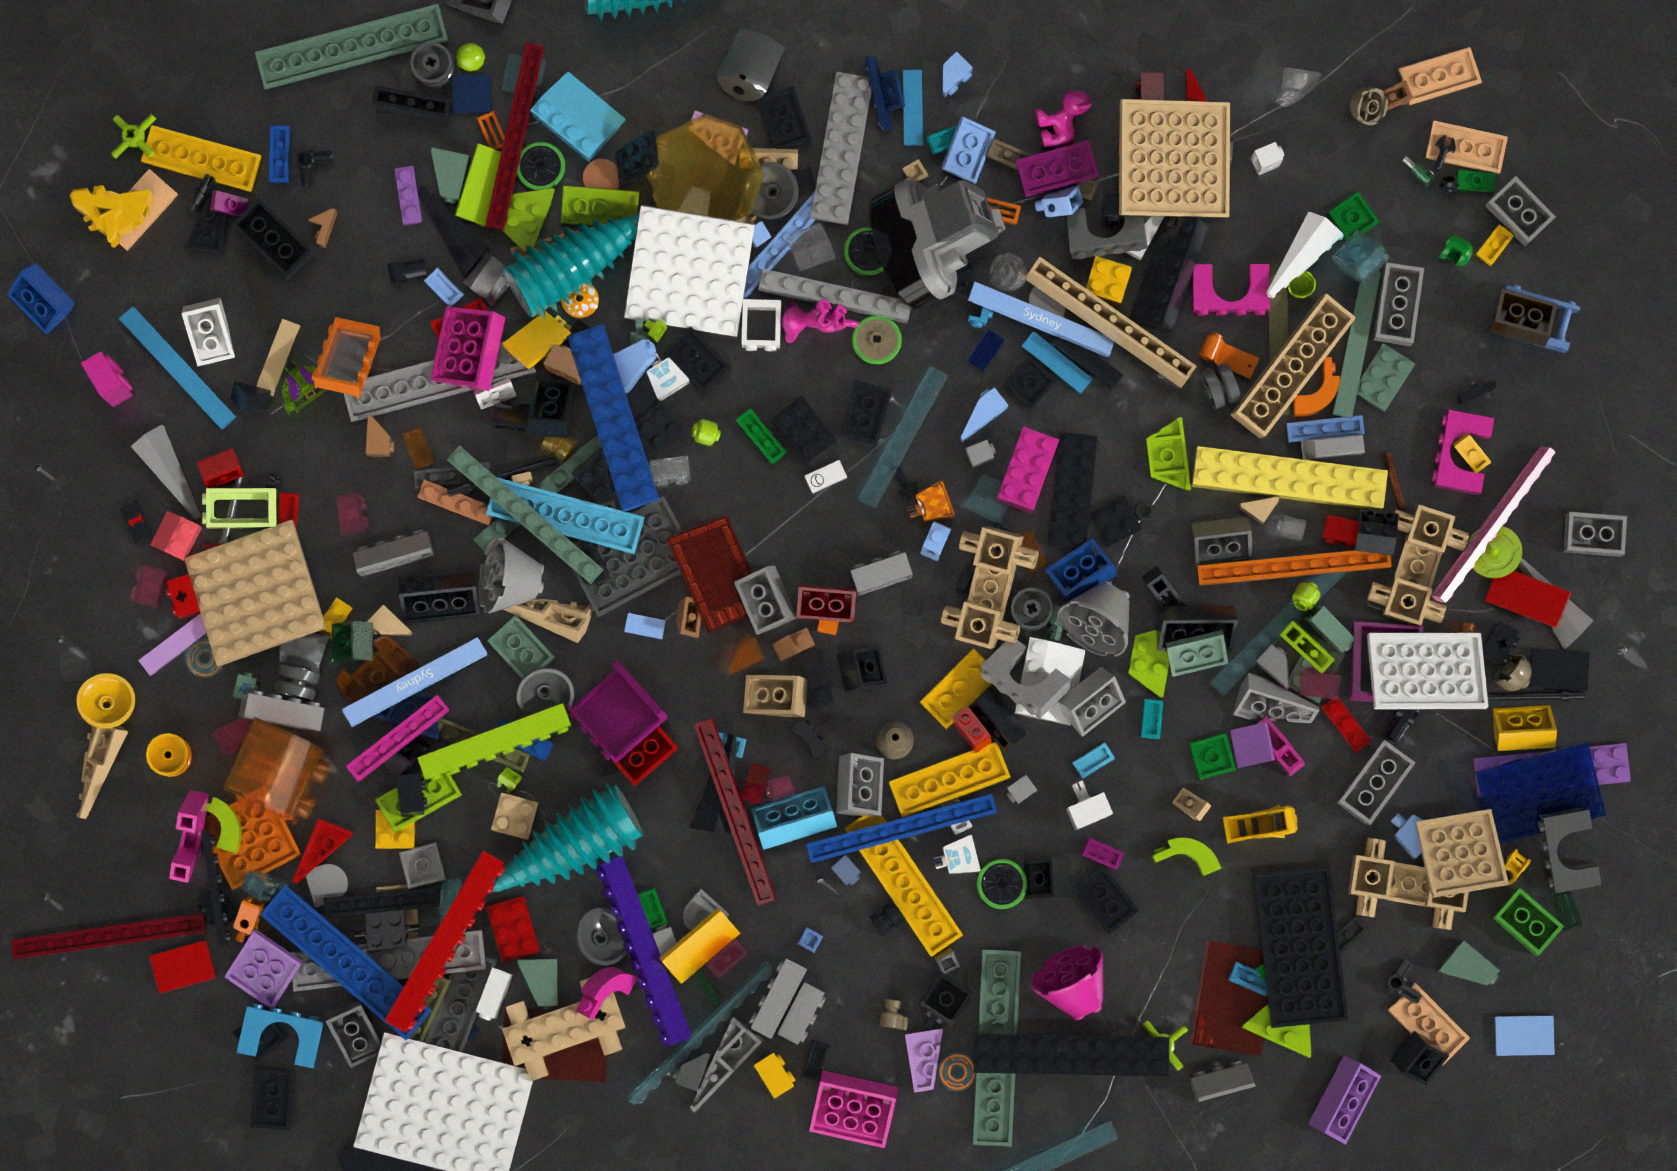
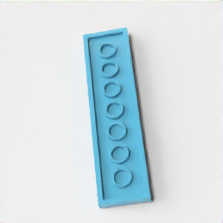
(577, 517)

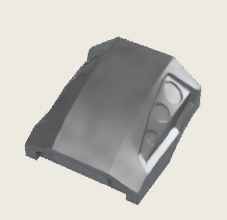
(488, 279)
(305, 651)

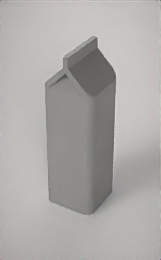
(1332, 447)

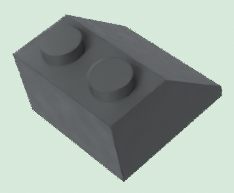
(692, 1072)

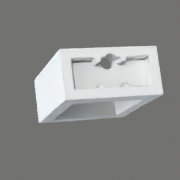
(767, 305)

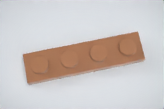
(458, 503)

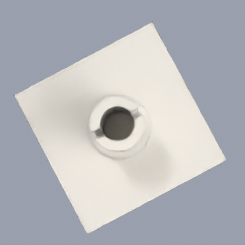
(1087, 808)

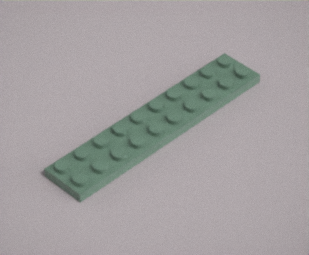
(350, 46)
(996, 1016)

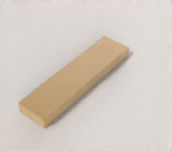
(278, 356)

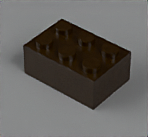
(1523, 317)

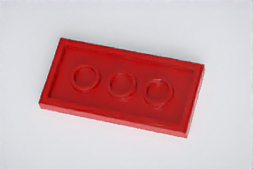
(1529, 598)

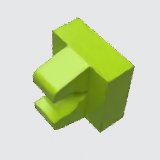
(655, 329)
(509, 778)

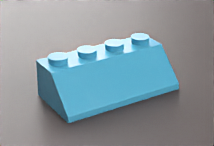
(794, 817)

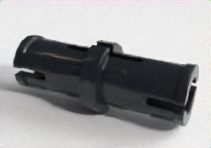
(201, 193)

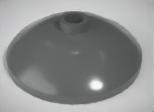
(783, 180)
(558, 691)
(602, 924)

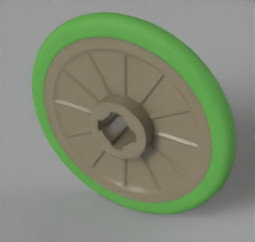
(876, 352)

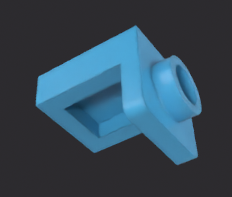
(982, 321)

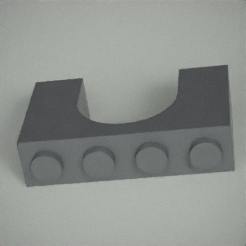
(1084, 244)
(1554, 828)

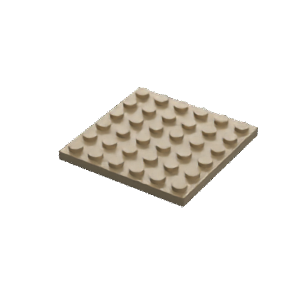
(1174, 158)
(255, 593)

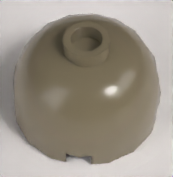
(1368, 105)
(1514, 674)

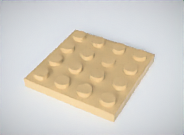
(1461, 853)

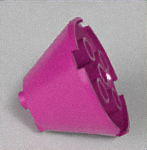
(1072, 981)

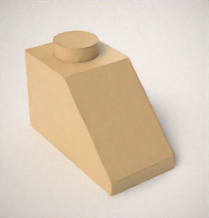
(388, 624)

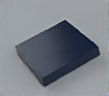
(471, 94)

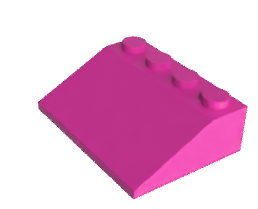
(468, 348)
(853, 1109)

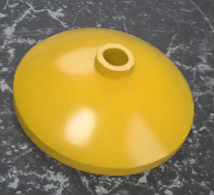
(104, 690)

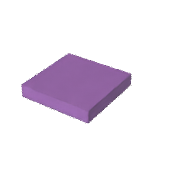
(1252, 745)

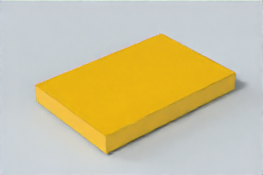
(536, 340)

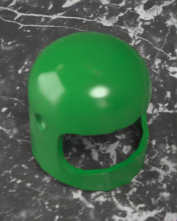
(1457, 245)

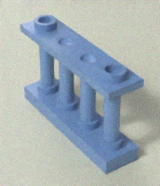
(1557, 343)

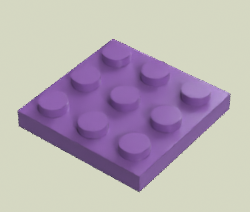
(263, 969)

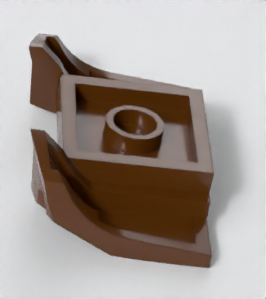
(388, 665)

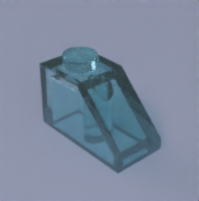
(262, 885)
(449, 891)

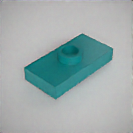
(941, 140)
(1151, 719)

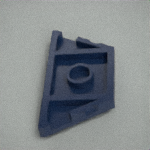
(402, 710)

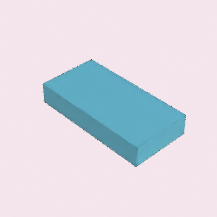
(1093, 760)

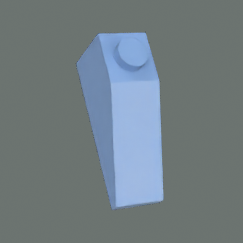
(987, 408)

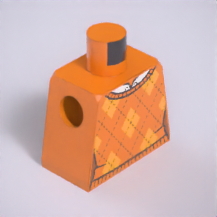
(932, 504)
(250, 911)

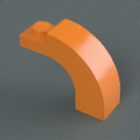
(1311, 404)

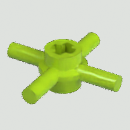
(136, 131)
(1174, 1036)

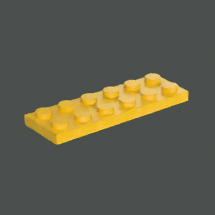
(201, 157)
(949, 780)

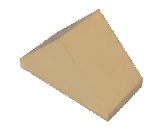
(1259, 509)

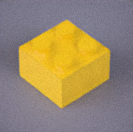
(1108, 280)
(774, 1074)

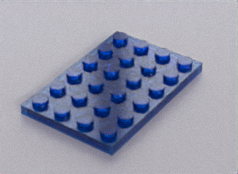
(1539, 786)

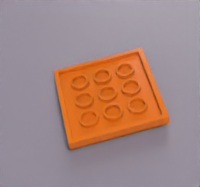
(263, 846)

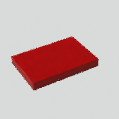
(182, 966)

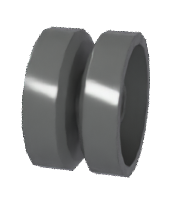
(429, 54)
(1220, 385)
(1031, 598)
(296, 682)

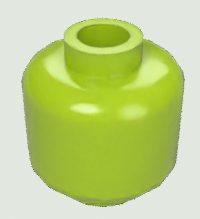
(705, 432)
(1306, 596)

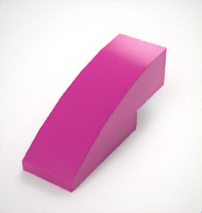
(1282, 750)

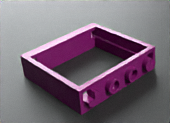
(1357, 630)

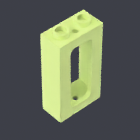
(214, 494)

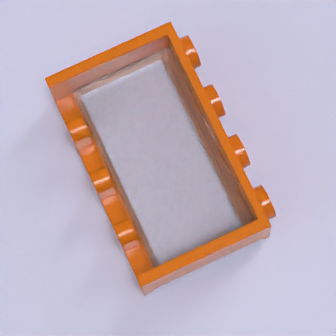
(346, 356)

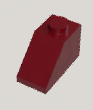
(755, 784)

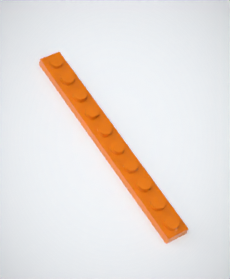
(1291, 567)

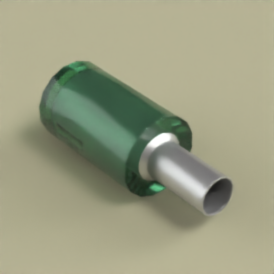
(1420, 172)

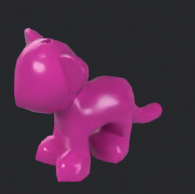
(1074, 104)
(795, 319)

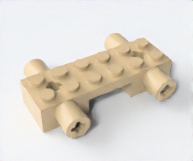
(1418, 566)
(989, 587)
(1399, 884)
(559, 1031)

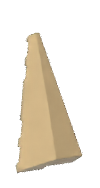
(563, 619)
(97, 762)

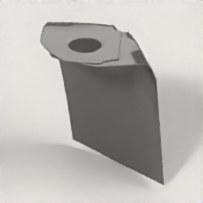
(752, 56)

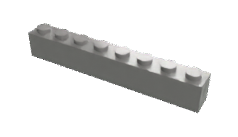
(849, 298)

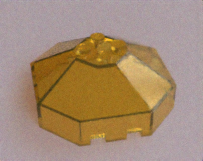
(707, 170)

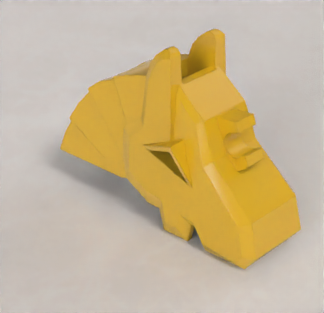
(112, 212)
(1266, 824)

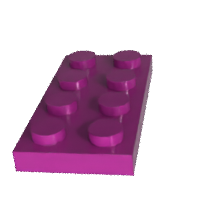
(1057, 168)

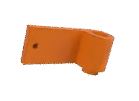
(1217, 351)

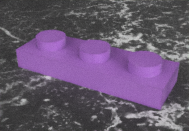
(408, 195)

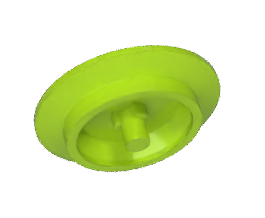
(1500, 556)

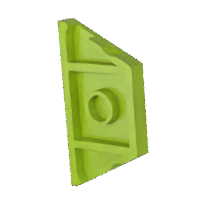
(528, 216)
(1168, 455)
(1148, 663)
(1294, 1037)

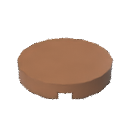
(601, 174)

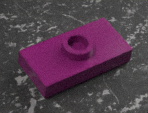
(228, 203)
(1102, 853)

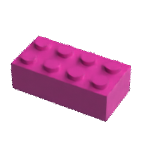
(108, 378)
(1027, 470)

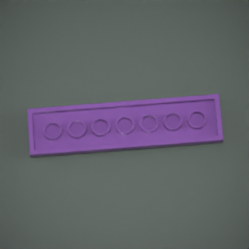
(1609, 763)

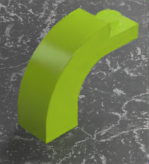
(230, 825)
(1194, 849)

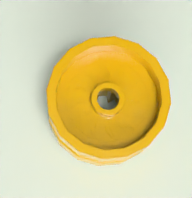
(177, 763)

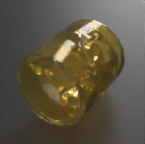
(561, 446)

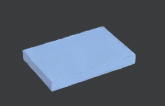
(968, 150)
(1524, 1035)

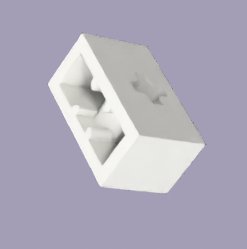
(1267, 158)

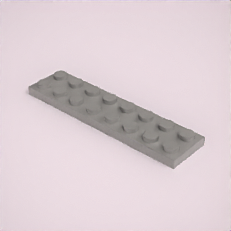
(841, 148)

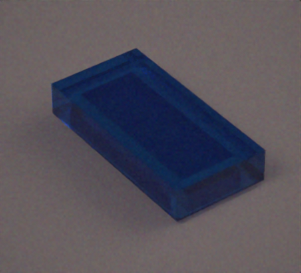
(986, 350)

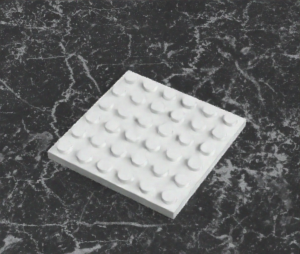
(689, 270)

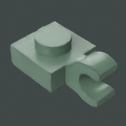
(639, 334)
(1055, 630)

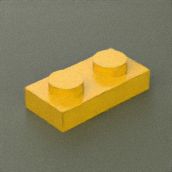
(1494, 245)
(1471, 453)
(336, 613)

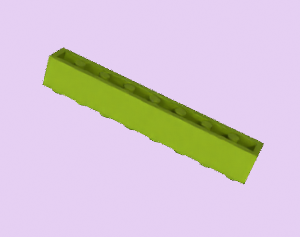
(495, 741)

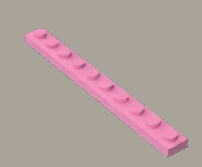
(1493, 523)

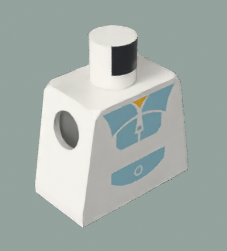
(666, 378)
(959, 857)

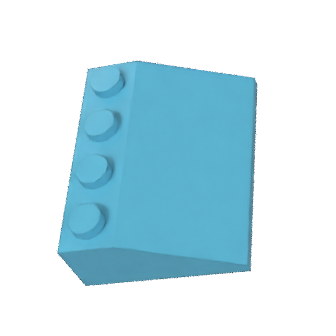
(577, 116)

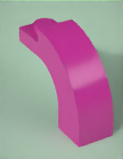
(602, 985)

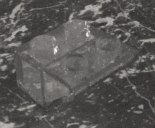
(810, 247)
(670, 471)

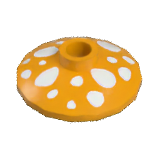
(586, 306)

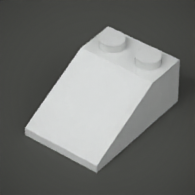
(208, 331)

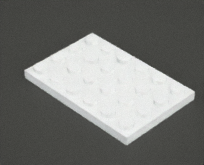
(1427, 671)

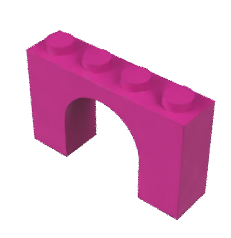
(1206, 300)
(1447, 474)
(192, 821)

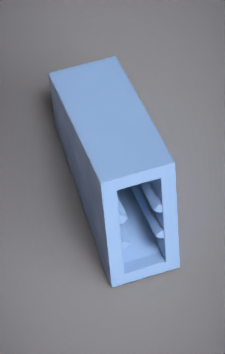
(634, 362)

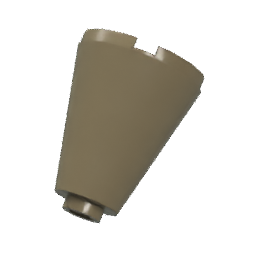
(890, 748)

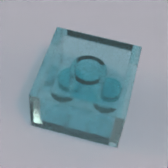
(1360, 257)

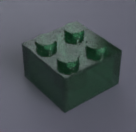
(352, 642)

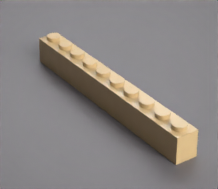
(1110, 322)

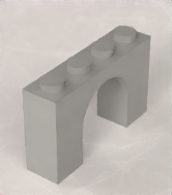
(1035, 698)

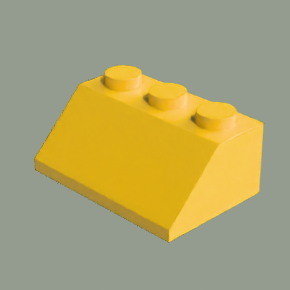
(1524, 728)

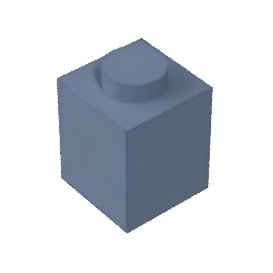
(846, 871)

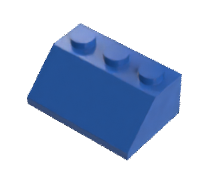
(40, 298)
(1081, 570)

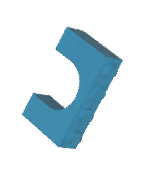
(258, 1019)

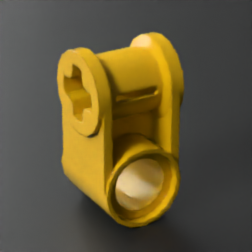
(1515, 865)

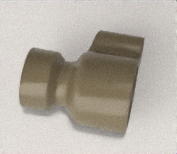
(890, 1017)

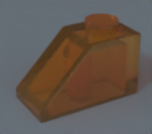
(746, 655)

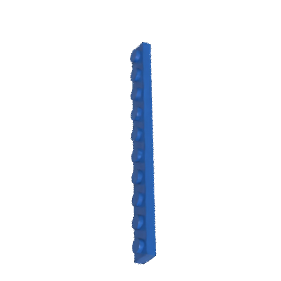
(901, 828)

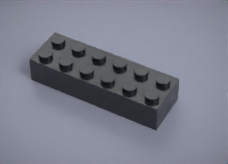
(1168, 272)
(656, 430)

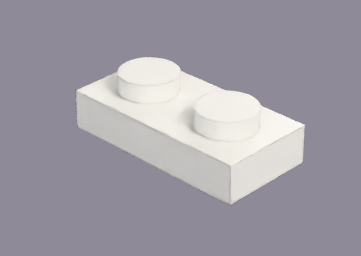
(498, 392)

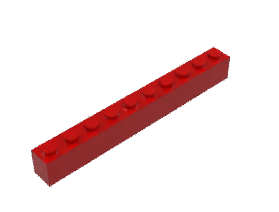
(445, 940)

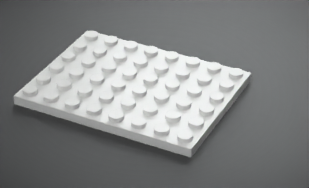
(443, 1107)

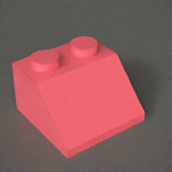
(176, 536)

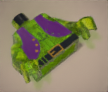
(299, 387)

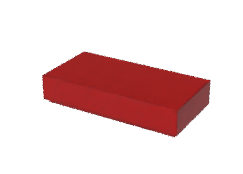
(288, 508)

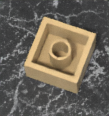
(515, 816)

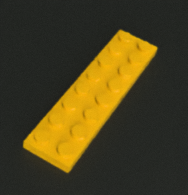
(909, 890)

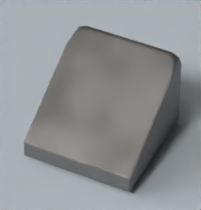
(946, 960)

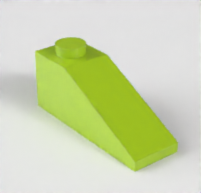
(1307, 646)

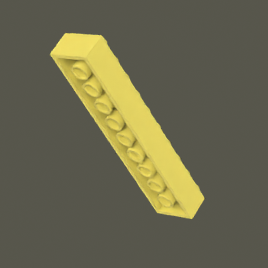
(1289, 478)

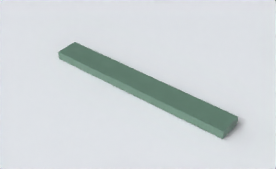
(1356, 347)

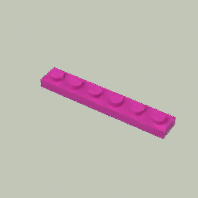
(397, 738)

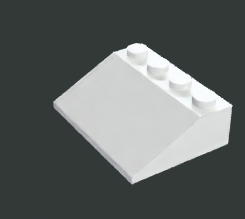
(1040, 661)

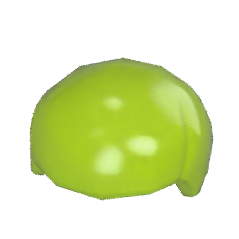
(469, 57)
(1302, 286)

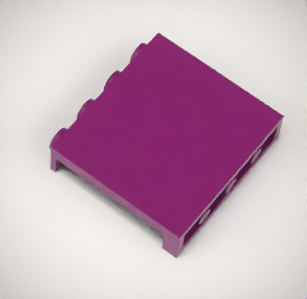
(617, 714)

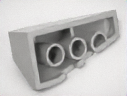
(1263, 698)

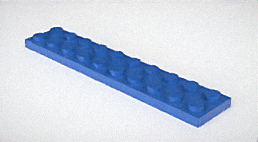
(613, 418)
(337, 955)

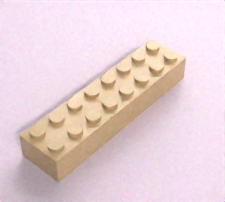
(1293, 366)

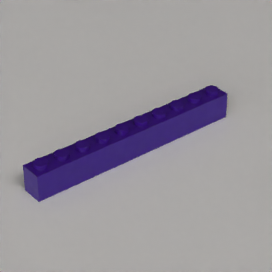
(643, 951)

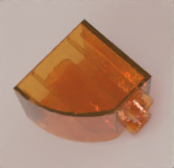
(277, 772)

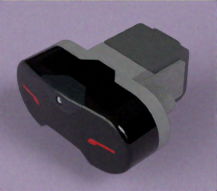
(926, 235)

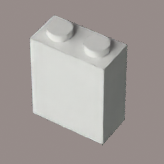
(494, 994)

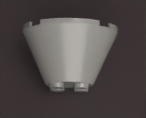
(507, 577)
(1098, 619)

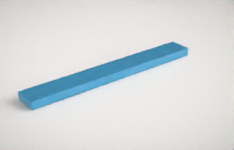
(177, 367)

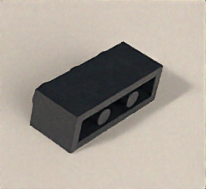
(997, 720)

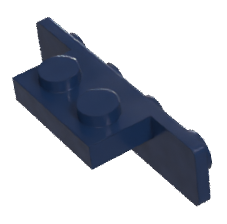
(886, 92)

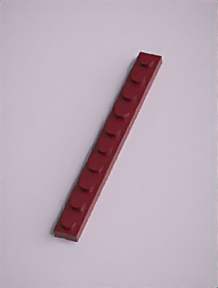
(515, 136)
(735, 811)
(108, 936)

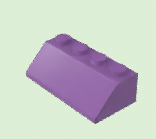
(1344, 1099)

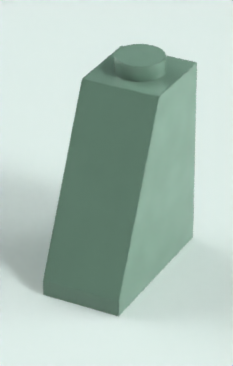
(450, 172)
(1329, 628)
(1469, 965)
(542, 980)

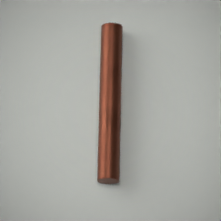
(1394, 480)

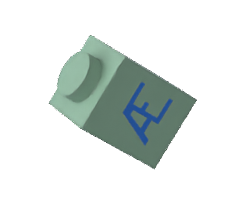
(245, 683)

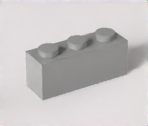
(802, 1014)

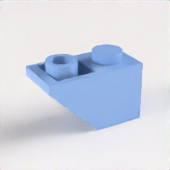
(954, 72)

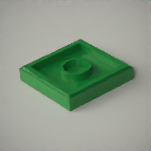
(1353, 215)
(1212, 756)

